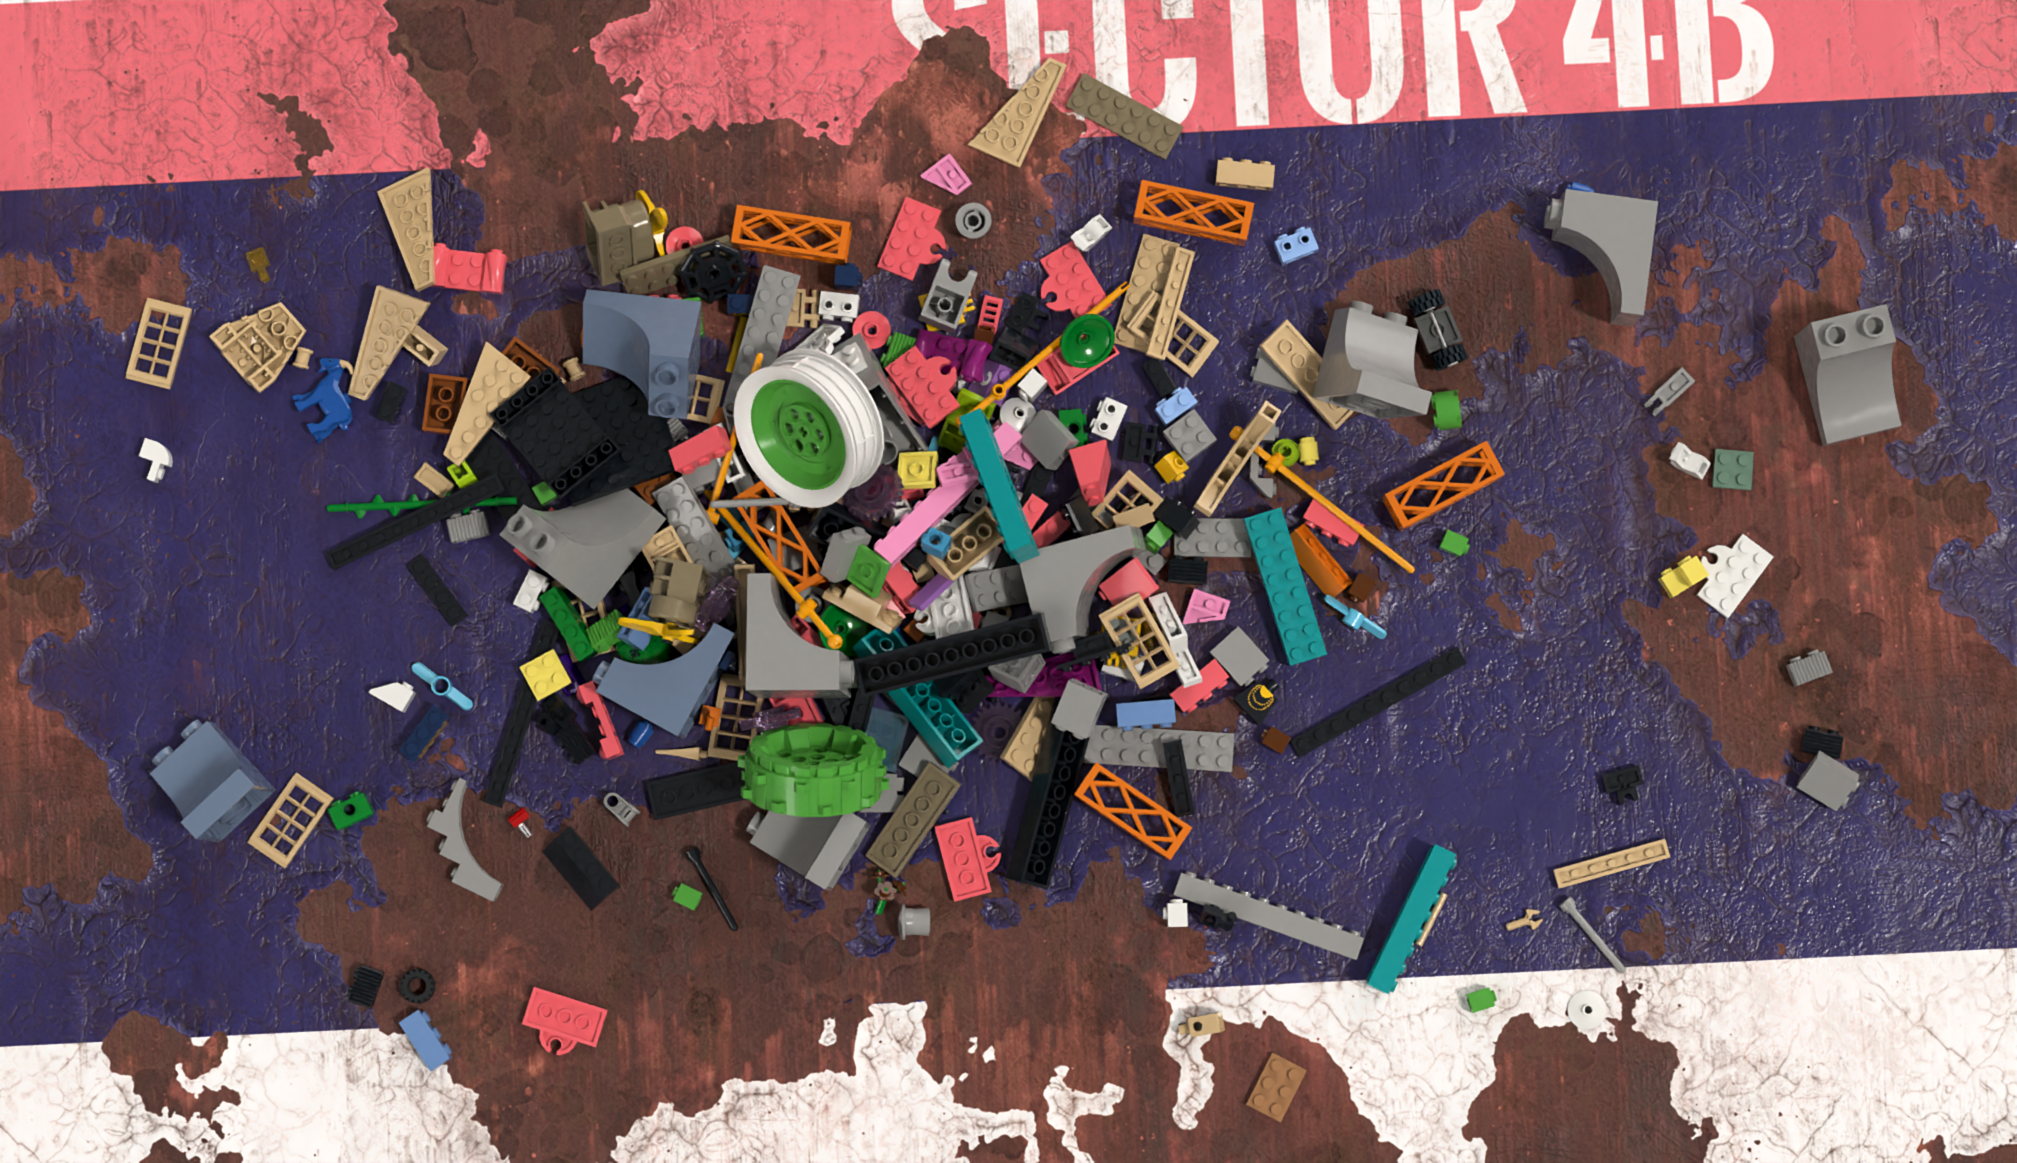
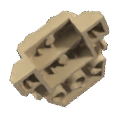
(260, 344)

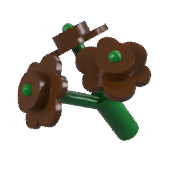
(886, 890)

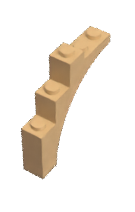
(1237, 457)

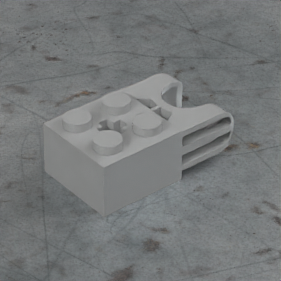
(946, 292)

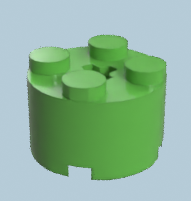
(1448, 410)

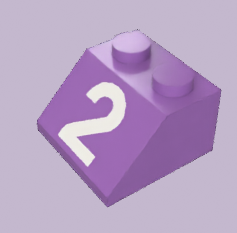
(993, 374)

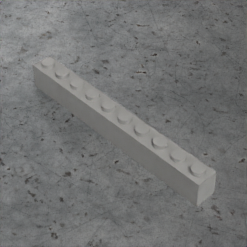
(1269, 916)

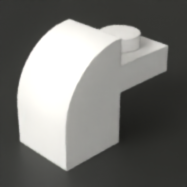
(1091, 233)
(159, 456)
(1688, 461)

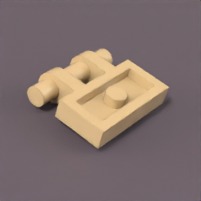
(797, 314)

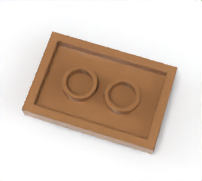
(1276, 1087)

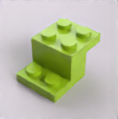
(951, 435)

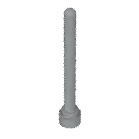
(752, 502)
(1569, 906)

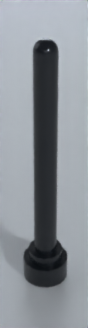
(694, 856)

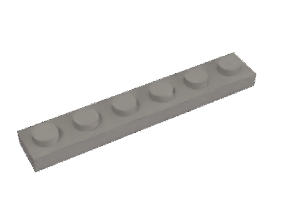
(1150, 561)

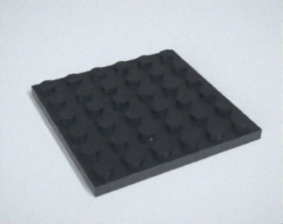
(643, 439)

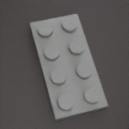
(1215, 539)
(996, 588)

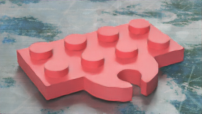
(912, 240)
(1071, 282)
(925, 385)
(966, 858)
(563, 1020)

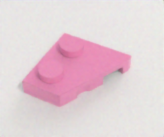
(948, 175)
(957, 470)
(1205, 607)

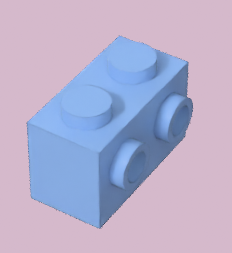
(1296, 245)
(1176, 406)

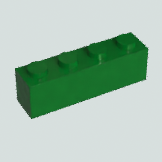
(568, 622)

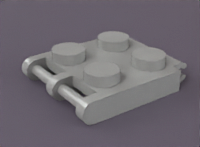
(889, 800)

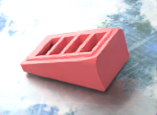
(989, 299)

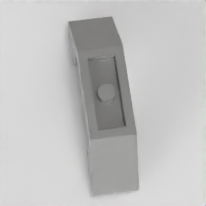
(1264, 485)

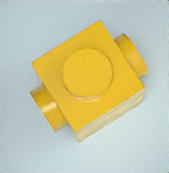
(1172, 467)

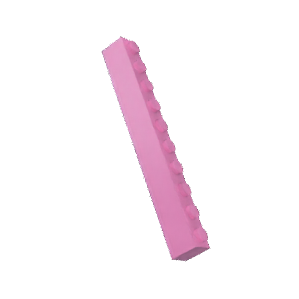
(936, 506)

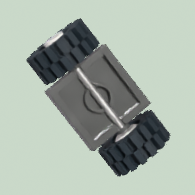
(1437, 330)

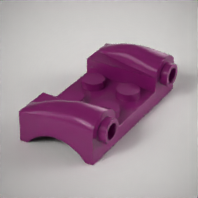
(965, 355)

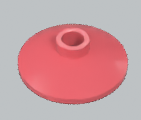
(681, 236)
(872, 320)

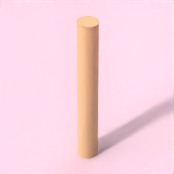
(1428, 925)

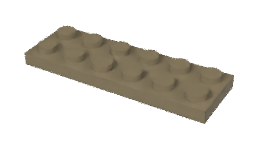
(1124, 116)
(663, 270)
(913, 819)

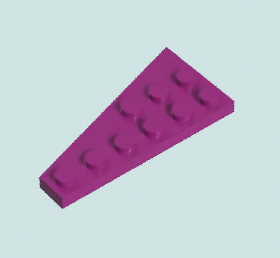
(1051, 681)

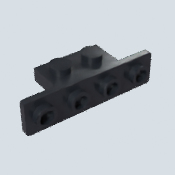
(1093, 648)

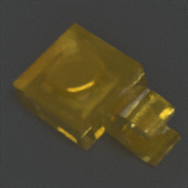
(258, 262)

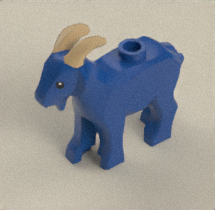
(330, 398)

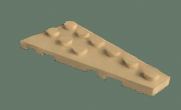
(1016, 124)
(410, 217)
(387, 329)
(491, 385)
(1026, 741)

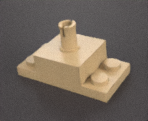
(667, 545)
(864, 606)

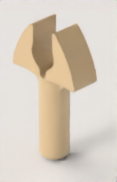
(1525, 921)

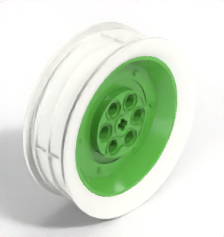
(808, 427)

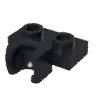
(1026, 314)
(557, 715)
(1623, 783)

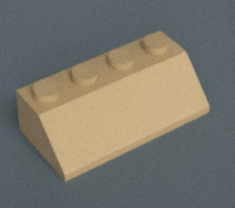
(969, 545)

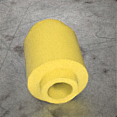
(1308, 451)

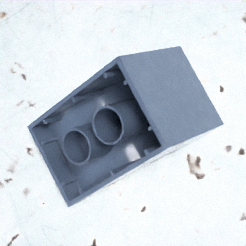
(648, 342)
(669, 691)
(210, 781)

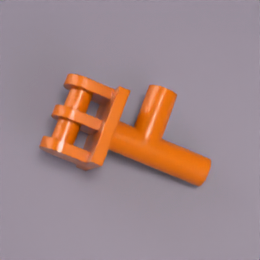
(709, 717)

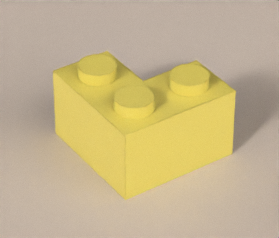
(1687, 574)

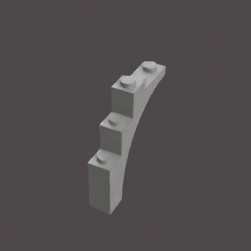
(449, 823)

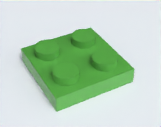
(868, 571)

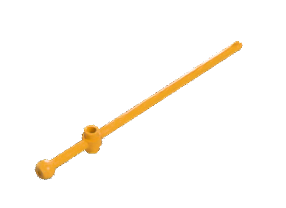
(1038, 358)
(1274, 463)
(714, 517)
(807, 607)

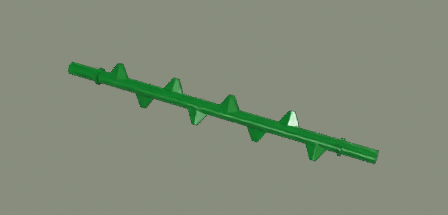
(413, 503)

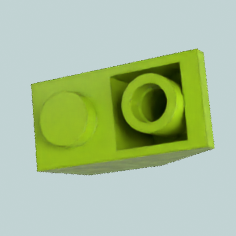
(462, 475)

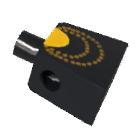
(1257, 700)

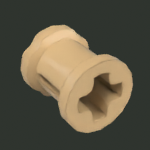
(302, 358)
(574, 369)

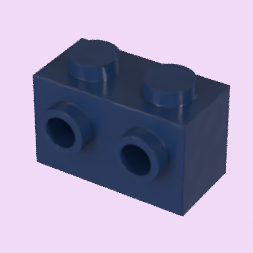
(848, 278)

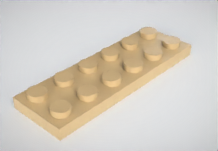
(1147, 275)
(1301, 366)

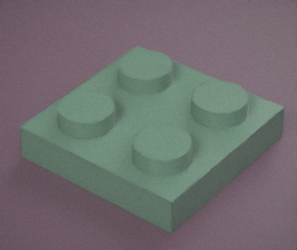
(1732, 469)

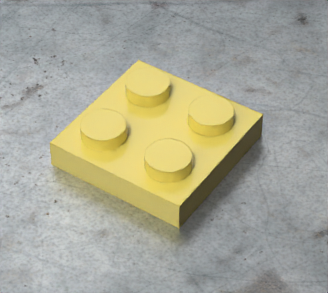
(918, 469)
(545, 675)

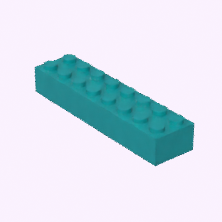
(998, 486)
(1284, 586)
(931, 715)
(1410, 919)

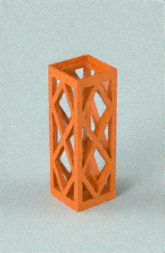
(1160, 221)
(805, 251)
(1486, 462)
(755, 492)
(1124, 788)

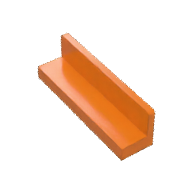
(1319, 562)

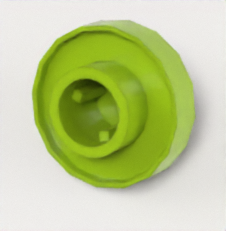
(1288, 450)

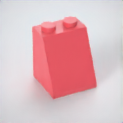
(1091, 469)
(1128, 582)

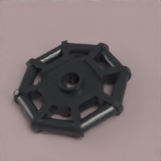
(709, 263)

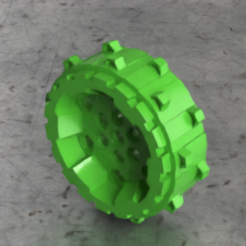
(813, 770)

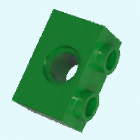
(1076, 418)
(362, 810)

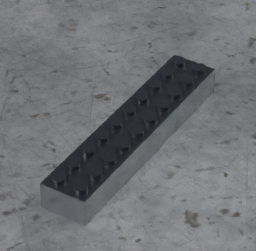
(953, 655)
(1047, 806)

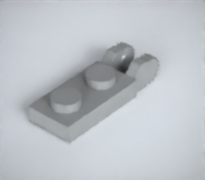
(1671, 390)

